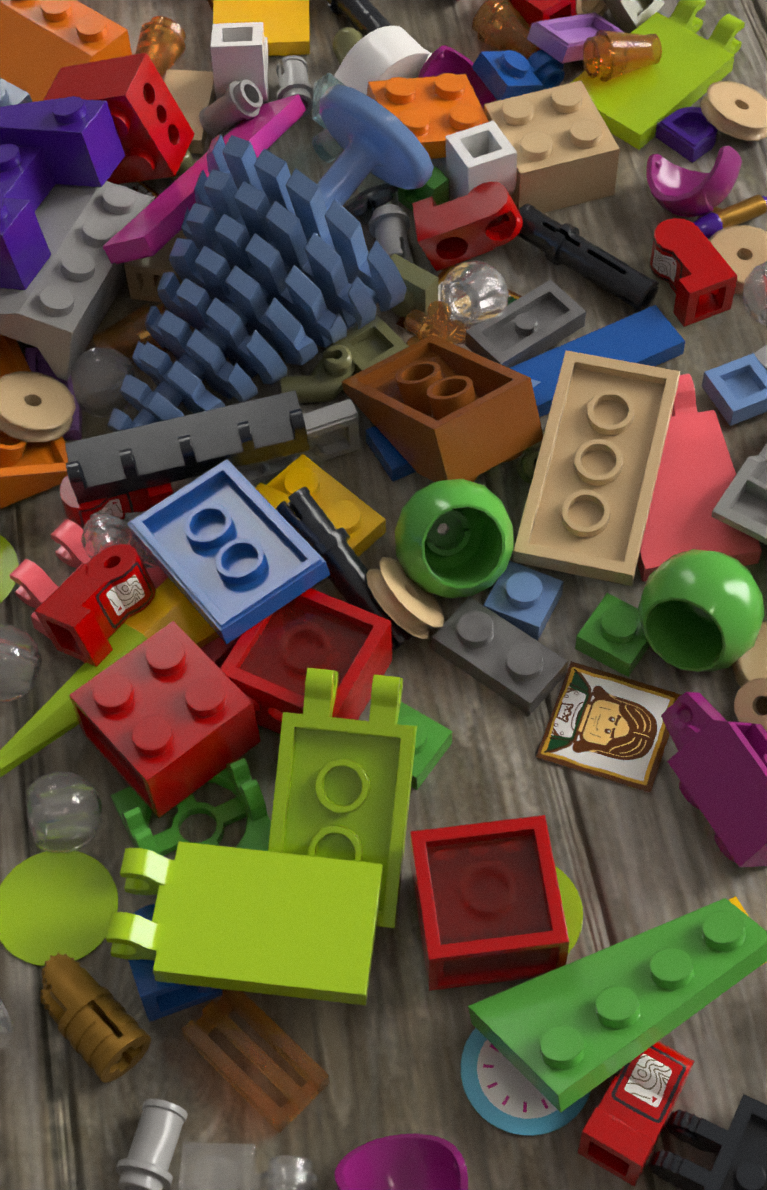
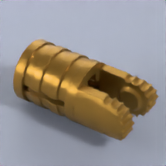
(92, 1019)

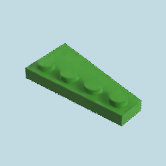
(611, 1006)

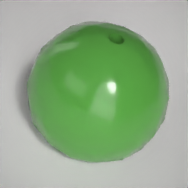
(471, 549)
(701, 610)

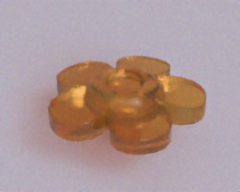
(435, 324)

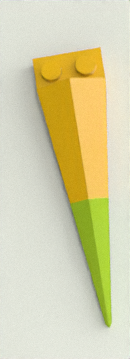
(170, 605)

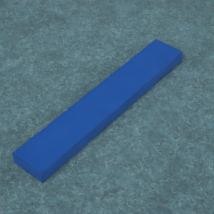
(639, 339)

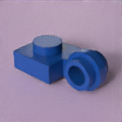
(513, 75)

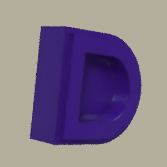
(687, 133)

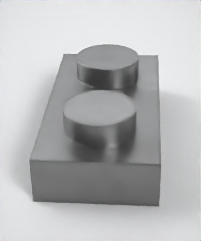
(527, 326)
(499, 655)

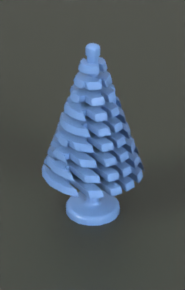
(274, 264)

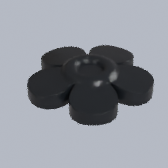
(370, 199)

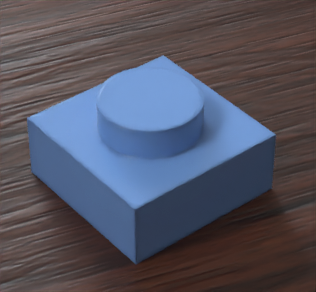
(738, 388)
(525, 598)

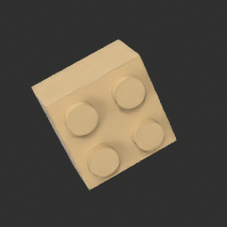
(560, 147)

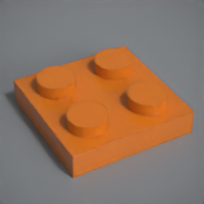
(431, 107)

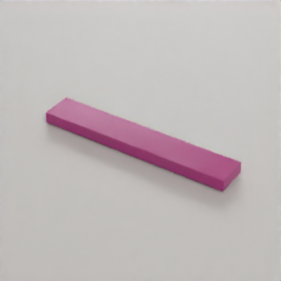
(166, 213)

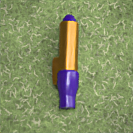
(732, 215)

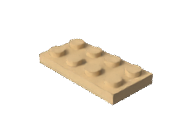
(597, 468)

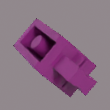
(722, 775)

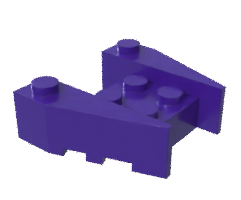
(41, 147)

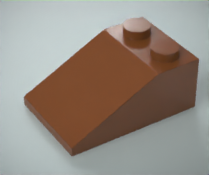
(448, 409)

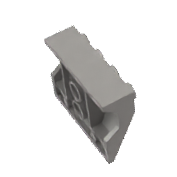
(78, 280)

